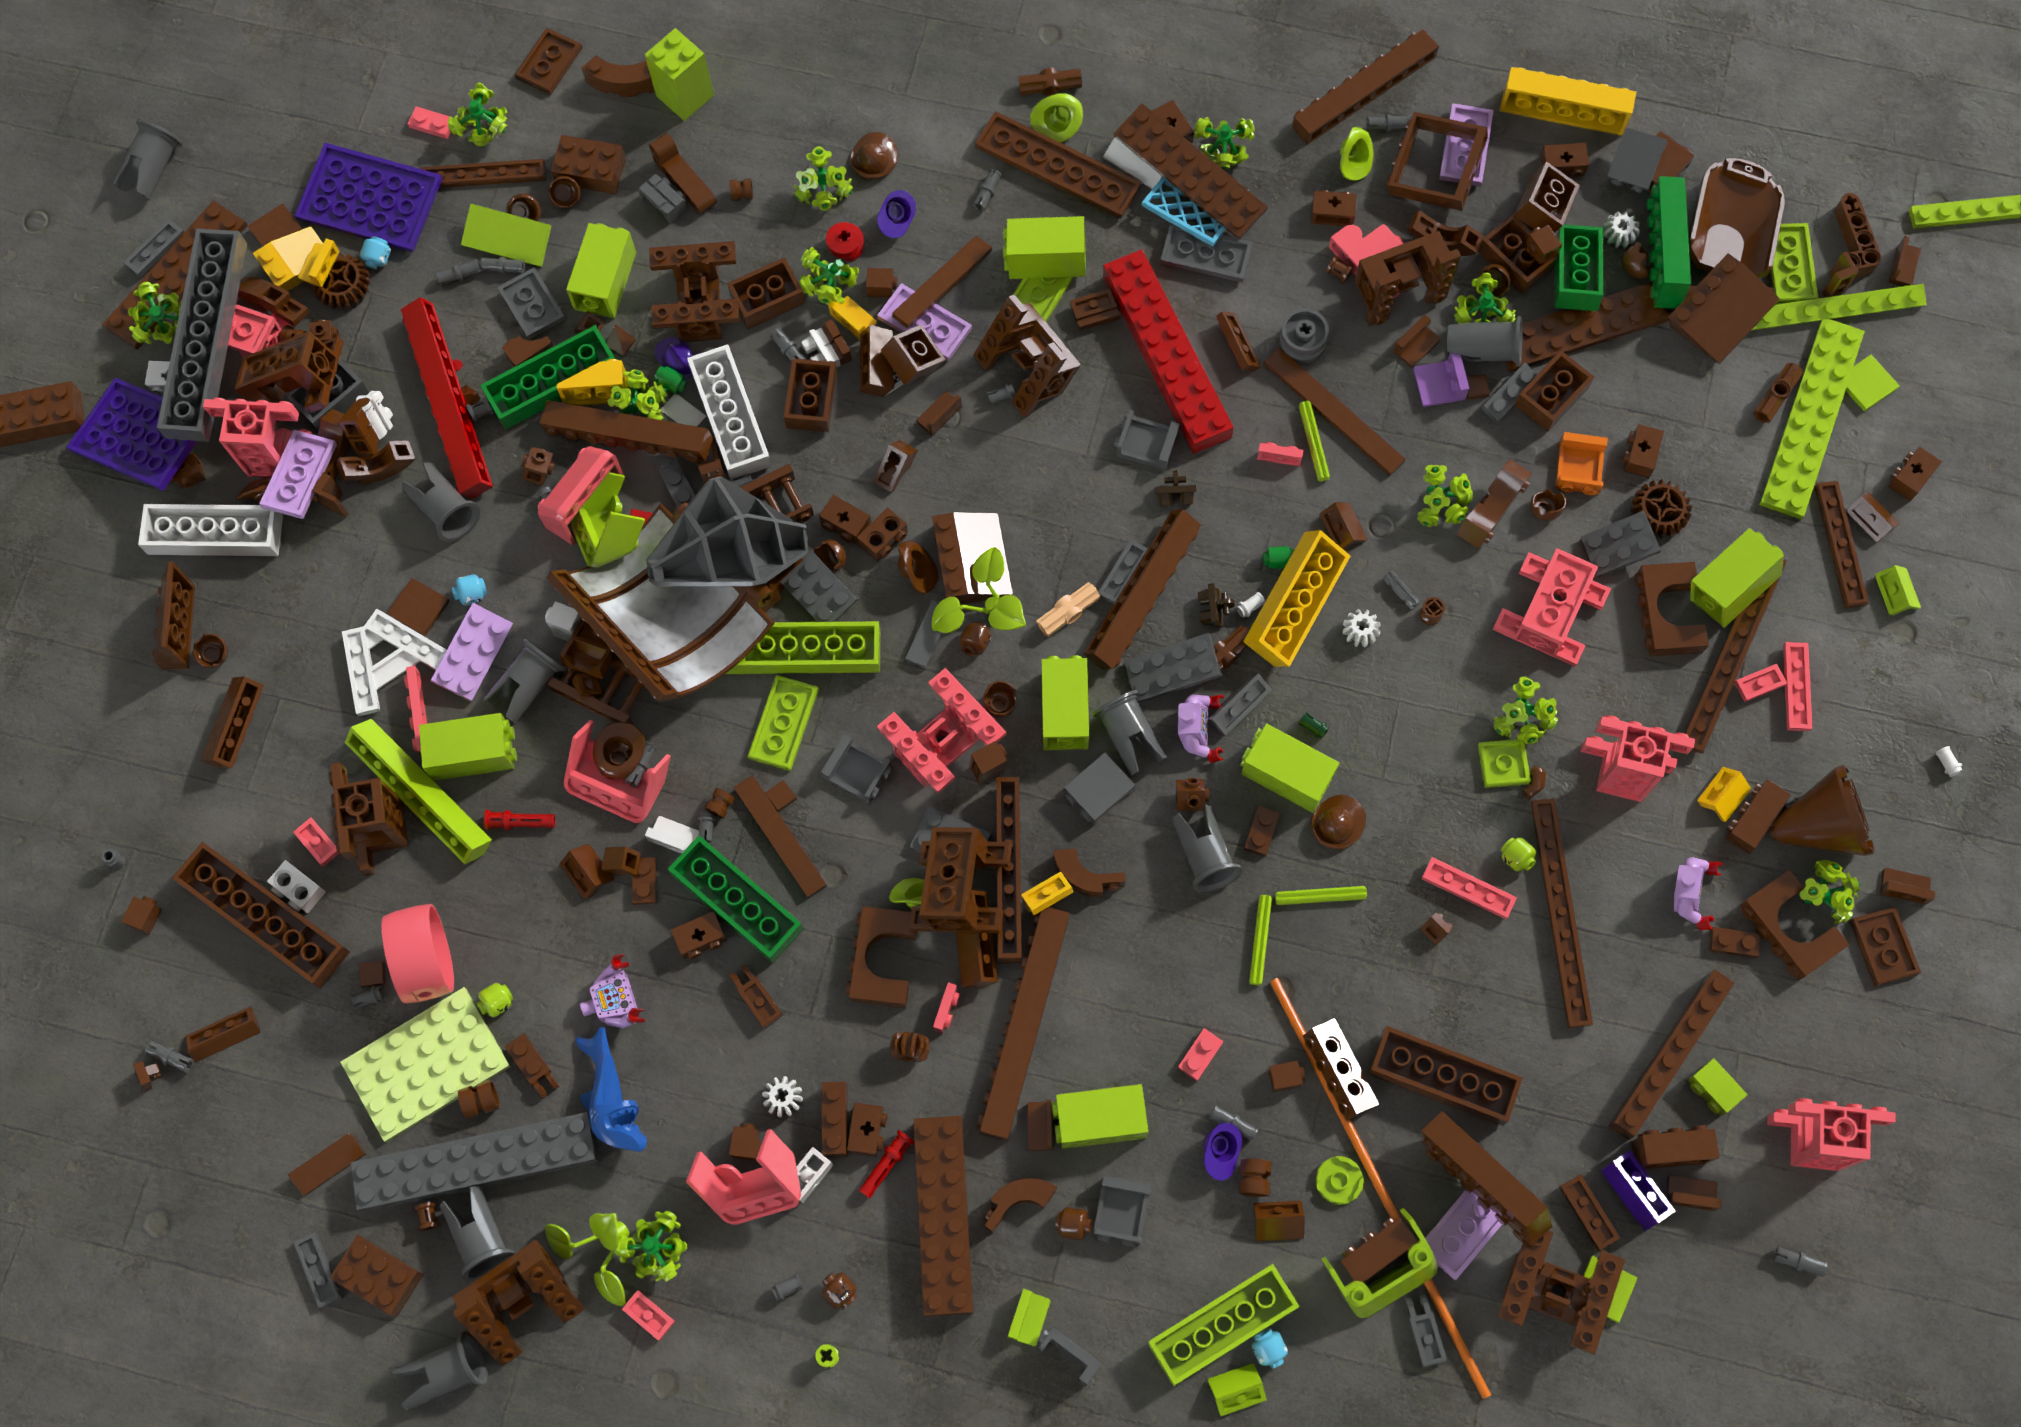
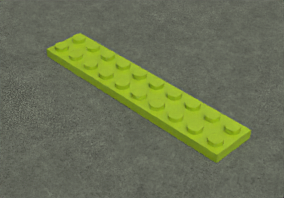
(1812, 418)

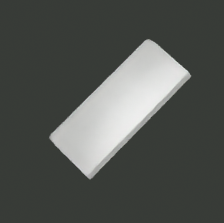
(1131, 164)

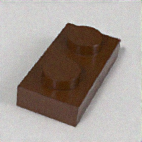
(1261, 831)
(645, 882)
(1735, 942)

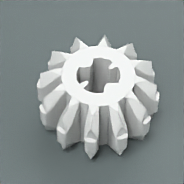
(1621, 229)
(1352, 628)
(791, 1098)

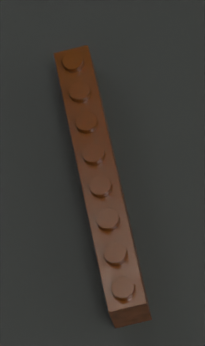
(1364, 86)
(626, 431)
(1142, 589)
(1009, 877)
(1671, 1054)

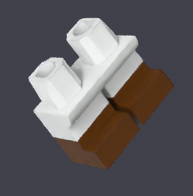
(828, 343)

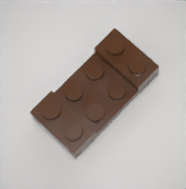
(587, 652)

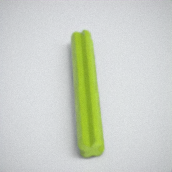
(1314, 441)
(1320, 895)
(1260, 940)

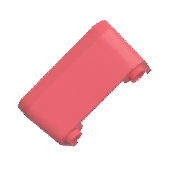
(575, 489)
(615, 796)
(753, 1193)

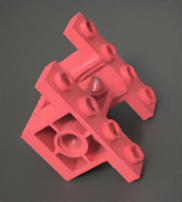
(254, 330)
(253, 445)
(1549, 620)
(961, 722)
(1625, 766)
(1829, 1134)

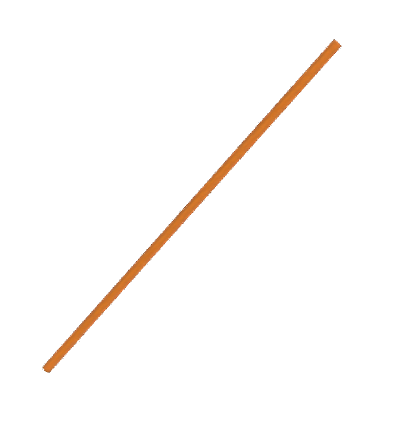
(1383, 1194)

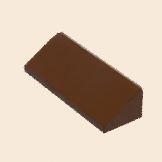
(222, 1034)
(326, 1164)

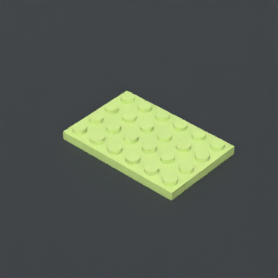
(424, 1064)

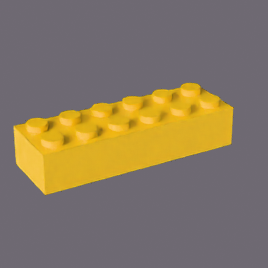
(1567, 101)
(1297, 598)

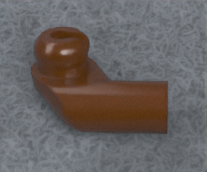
(1538, 782)

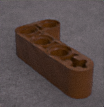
(681, 174)
(1850, 212)

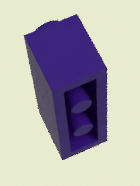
(1637, 1190)

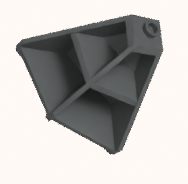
(726, 541)

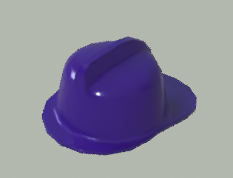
(896, 214)
(674, 354)
(1222, 1150)

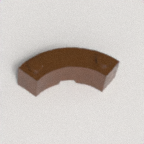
(618, 79)
(331, 429)
(1490, 510)

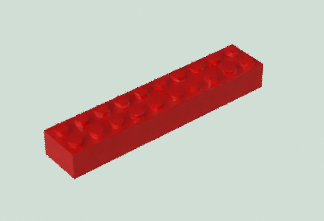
(1167, 351)

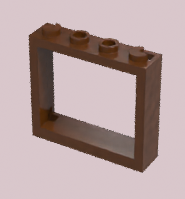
(1445, 126)

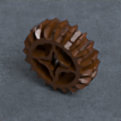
(340, 288)
(1673, 506)

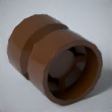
(476, 1099)
(1255, 1177)

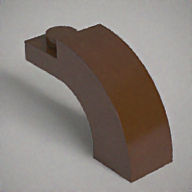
(1462, 238)
(379, 466)
(711, 467)
(1083, 880)
(1019, 1191)

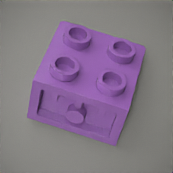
(1442, 381)

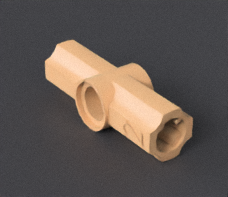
(1068, 609)

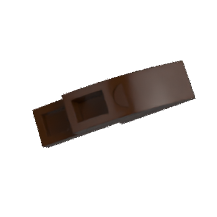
(273, 298)

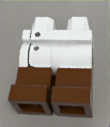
(368, 422)

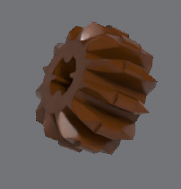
(909, 1047)

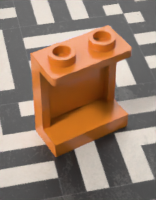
(1580, 463)

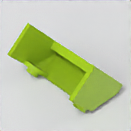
(601, 527)
(1417, 1270)

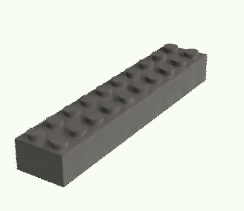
(202, 334)
(474, 1162)

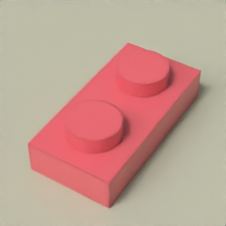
(430, 122)
(1284, 455)
(1760, 683)
(316, 841)
(943, 1017)
(1200, 1054)
(648, 1315)

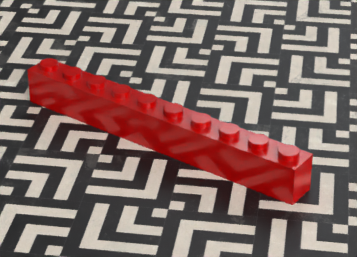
(446, 398)

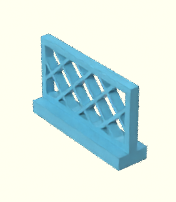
(1180, 220)

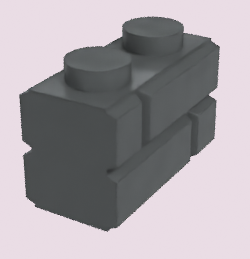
(663, 199)

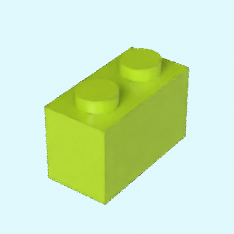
(1716, 1087)

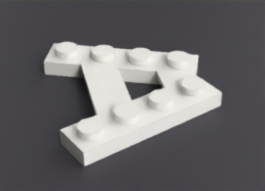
(367, 678)

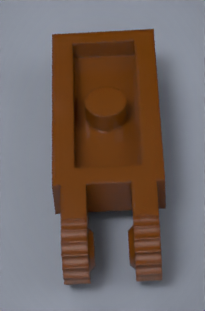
(757, 998)
(531, 1063)

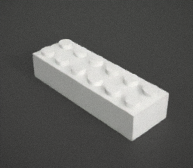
(729, 412)
(210, 530)

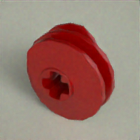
(845, 241)

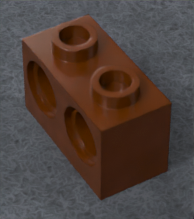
(877, 532)

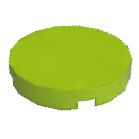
(1339, 1180)

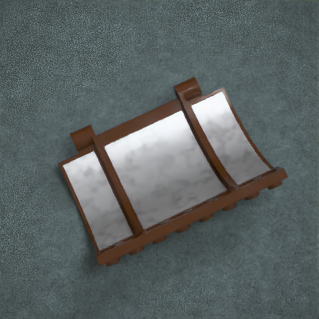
(666, 635)

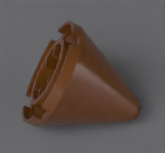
(1826, 818)

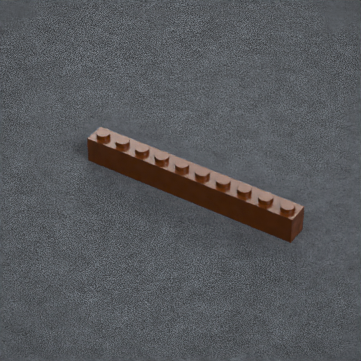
(1024, 1024)

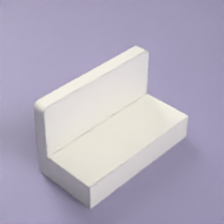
(671, 834)

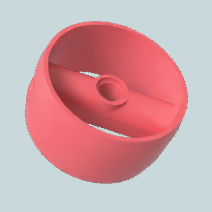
(417, 953)

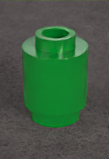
(670, 379)
(1277, 557)

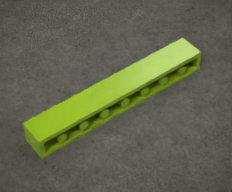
(418, 791)

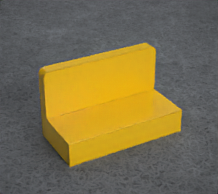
(319, 263)
(851, 316)
(1725, 793)
(1046, 893)

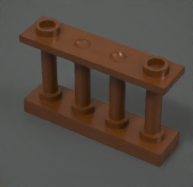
(780, 478)
(601, 705)

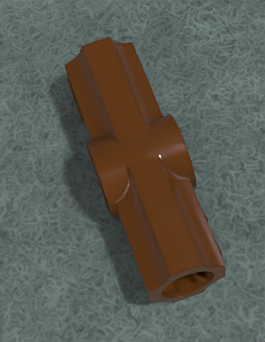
(1050, 81)
(1784, 384)
(1229, 649)

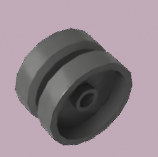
(1304, 335)

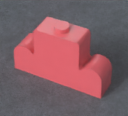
(1351, 247)

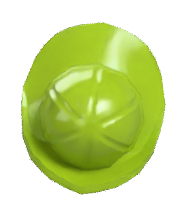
(1057, 117)
(1356, 154)
(908, 892)

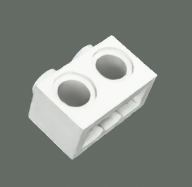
(298, 884)

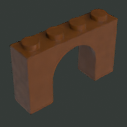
(1661, 636)
(1799, 957)
(865, 986)

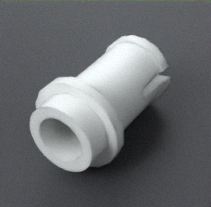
(1247, 607)
(1949, 761)

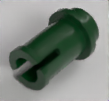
(1314, 725)

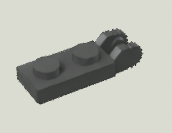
(1425, 1333)

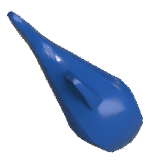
(609, 1114)

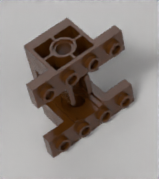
(1399, 268)
(696, 276)
(1039, 348)
(288, 366)
(366, 818)
(946, 894)
(508, 1289)
(1584, 1299)

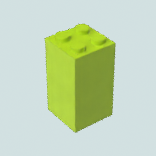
(679, 74)
(1045, 247)
(601, 270)
(1737, 577)
(1065, 703)
(467, 746)
(1288, 767)
(1100, 1116)

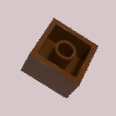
(912, 354)

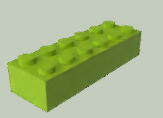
(1222, 1324)

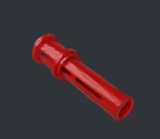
(507, 818)
(892, 1154)

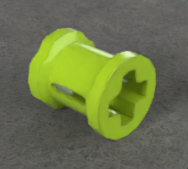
(819, 1357)

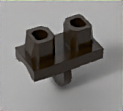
(1165, 492)
(1217, 602)

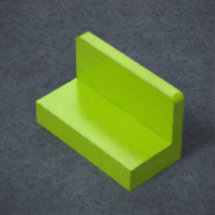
(1897, 590)
(1029, 1318)
(1237, 1389)

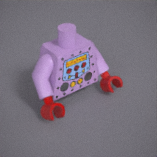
(1194, 725)
(1689, 889)
(613, 997)

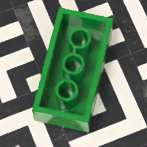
(1579, 268)

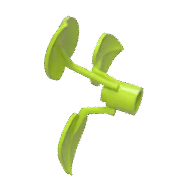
(1005, 612)
(608, 1231)

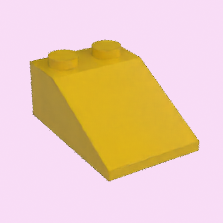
(286, 257)
(593, 384)

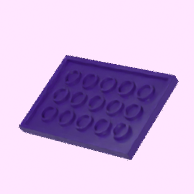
(368, 196)
(125, 436)

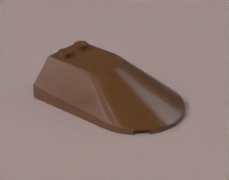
(1737, 215)

